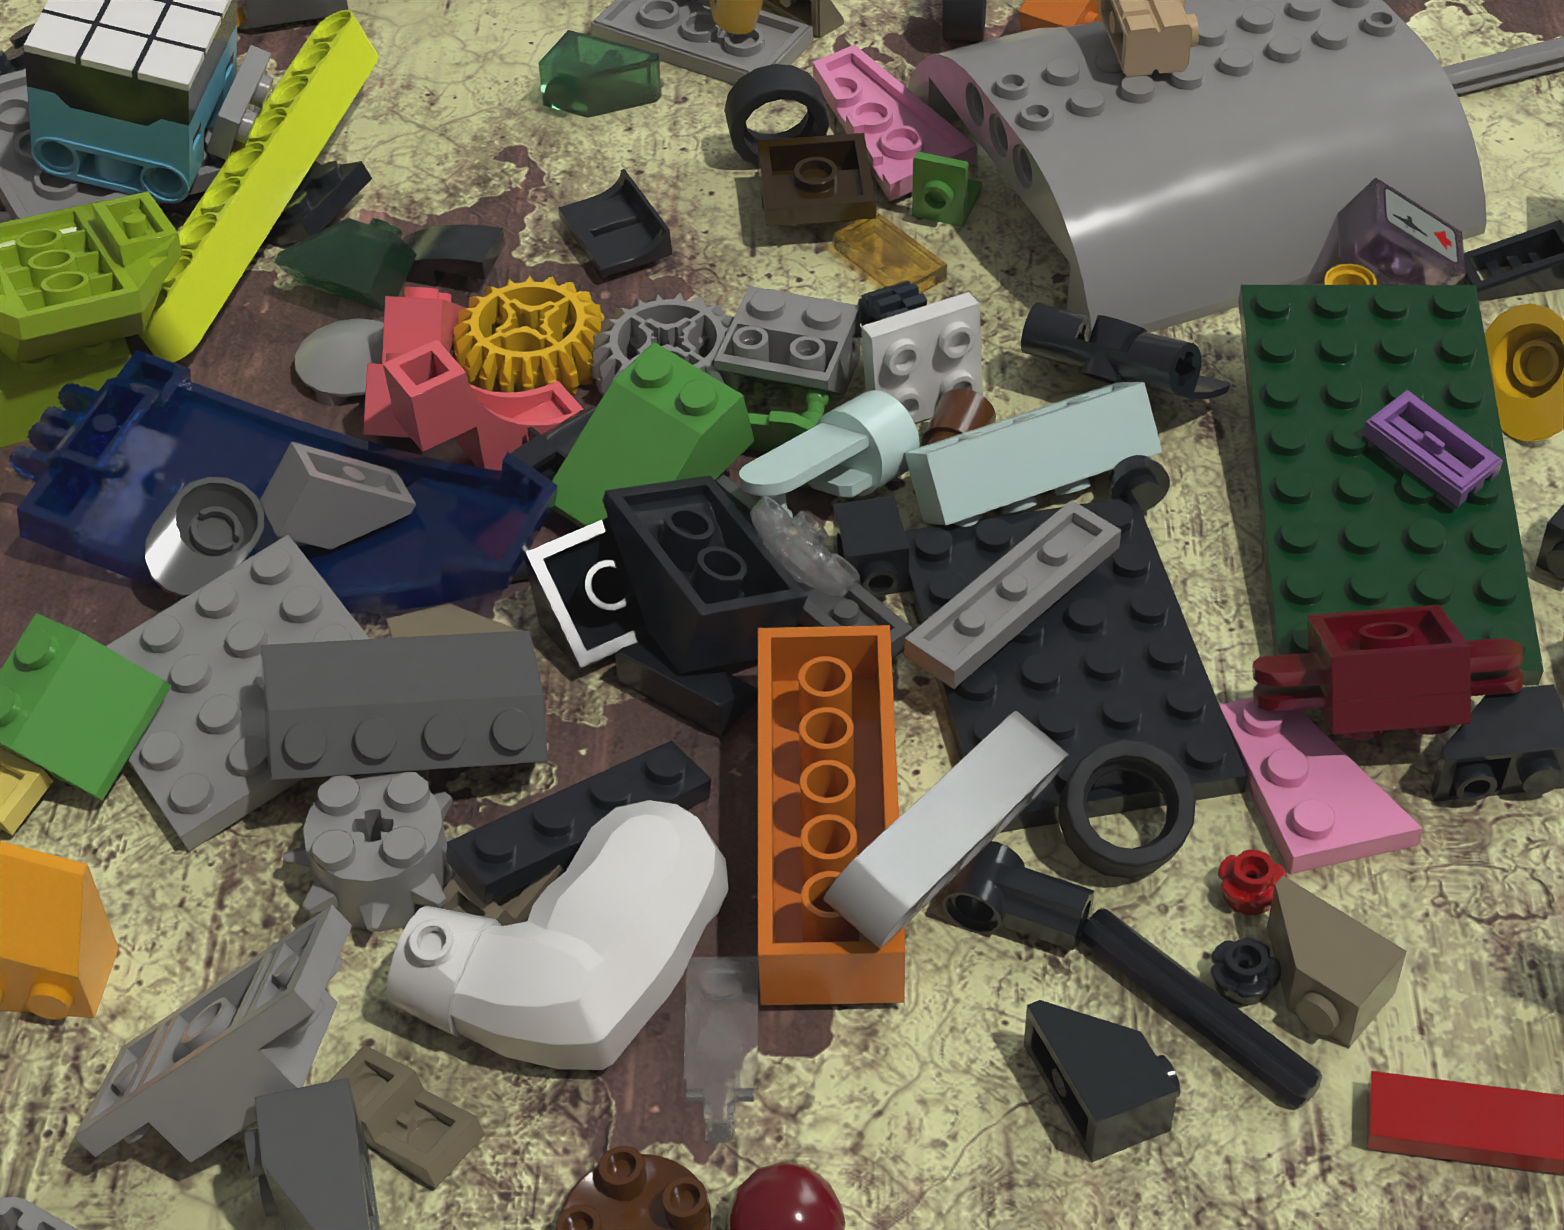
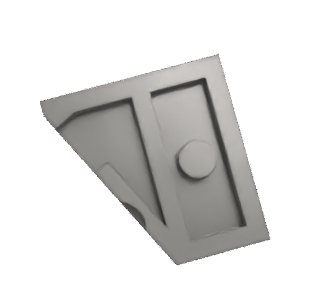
(236, 114)

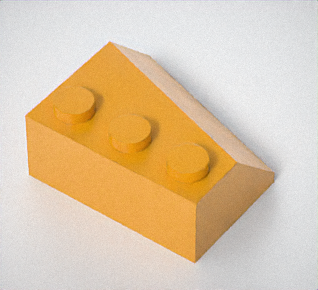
(51, 936)

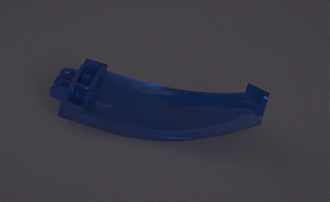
(150, 431)

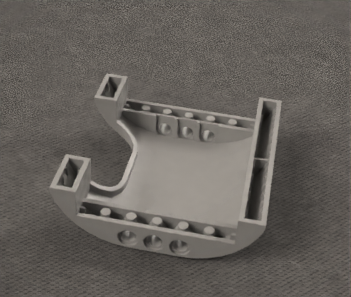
(1218, 171)

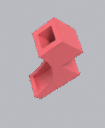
(408, 323)
(438, 403)

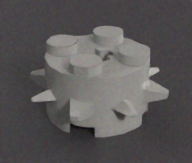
(375, 849)

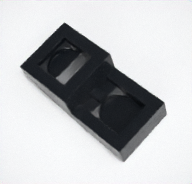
(454, 250)

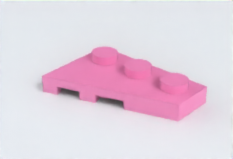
(1312, 793)

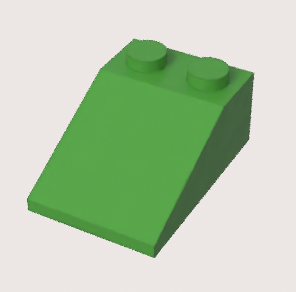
(652, 427)

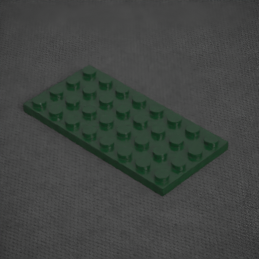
(1340, 513)

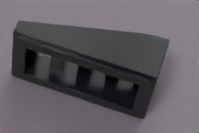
(1539, 246)

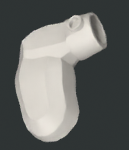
(588, 960)

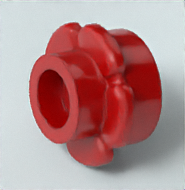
(1245, 893)

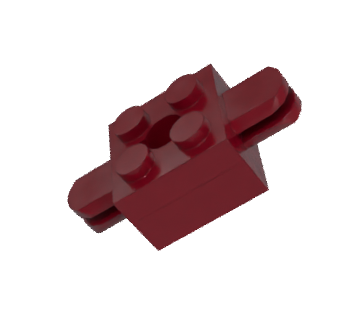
(1388, 672)

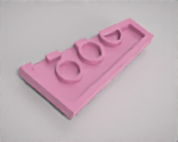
(889, 116)

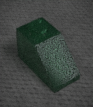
(598, 76)
(352, 261)

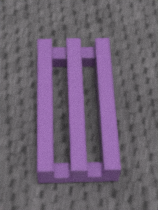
(1425, 452)

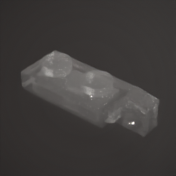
(721, 1039)

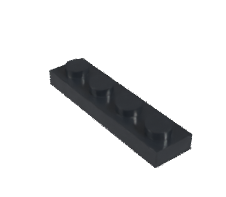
(551, 830)

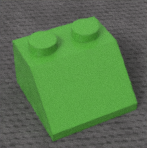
(74, 705)

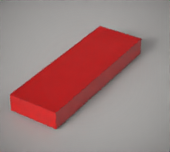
(1465, 1122)

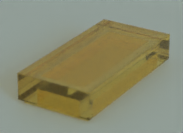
(889, 254)

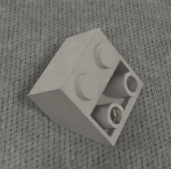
(793, 340)

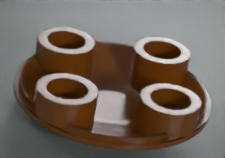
(636, 1194)

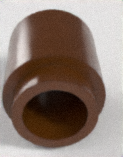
(958, 413)

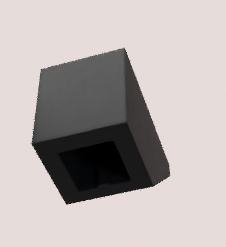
(1506, 749)

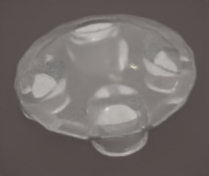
(799, 548)

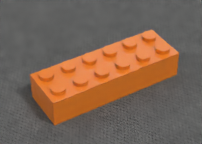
(820, 803)

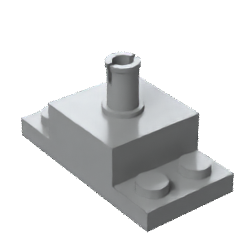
(233, 1042)

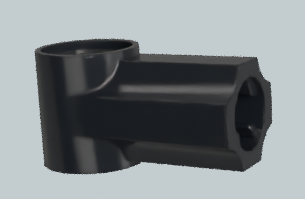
(1002, 892)

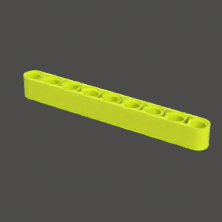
(259, 182)

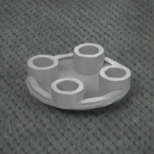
(337, 357)

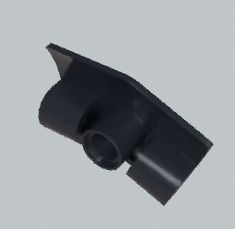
(1118, 352)

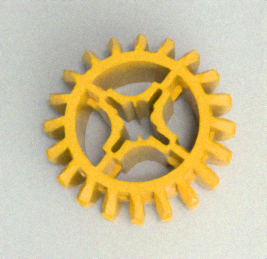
(528, 336)

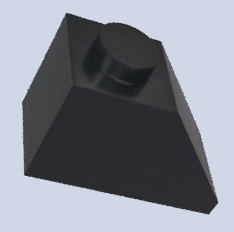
(1101, 1078)

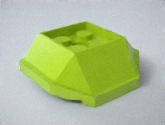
(82, 274)

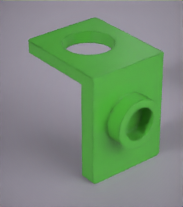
(943, 189)

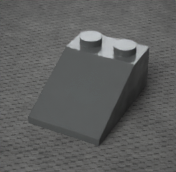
(313, 1159)

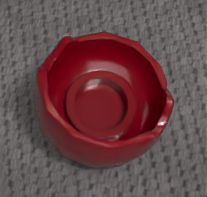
(785, 1199)

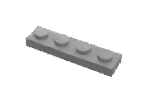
(1011, 594)

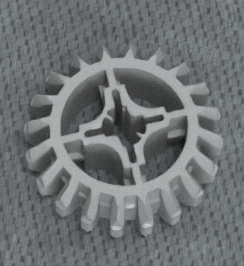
(675, 324)

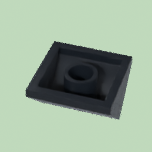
(585, 595)

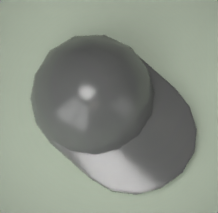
(203, 534)

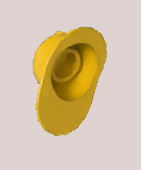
(1528, 371)

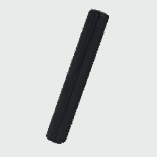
(1201, 1008)

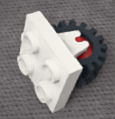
(918, 347)

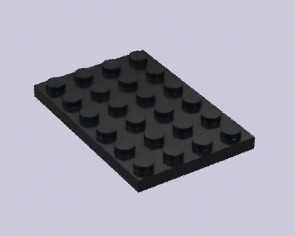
(1088, 670)

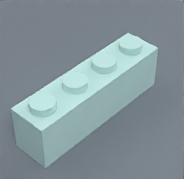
(1032, 454)

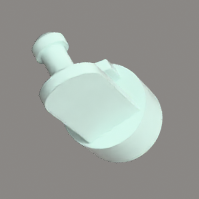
(844, 455)

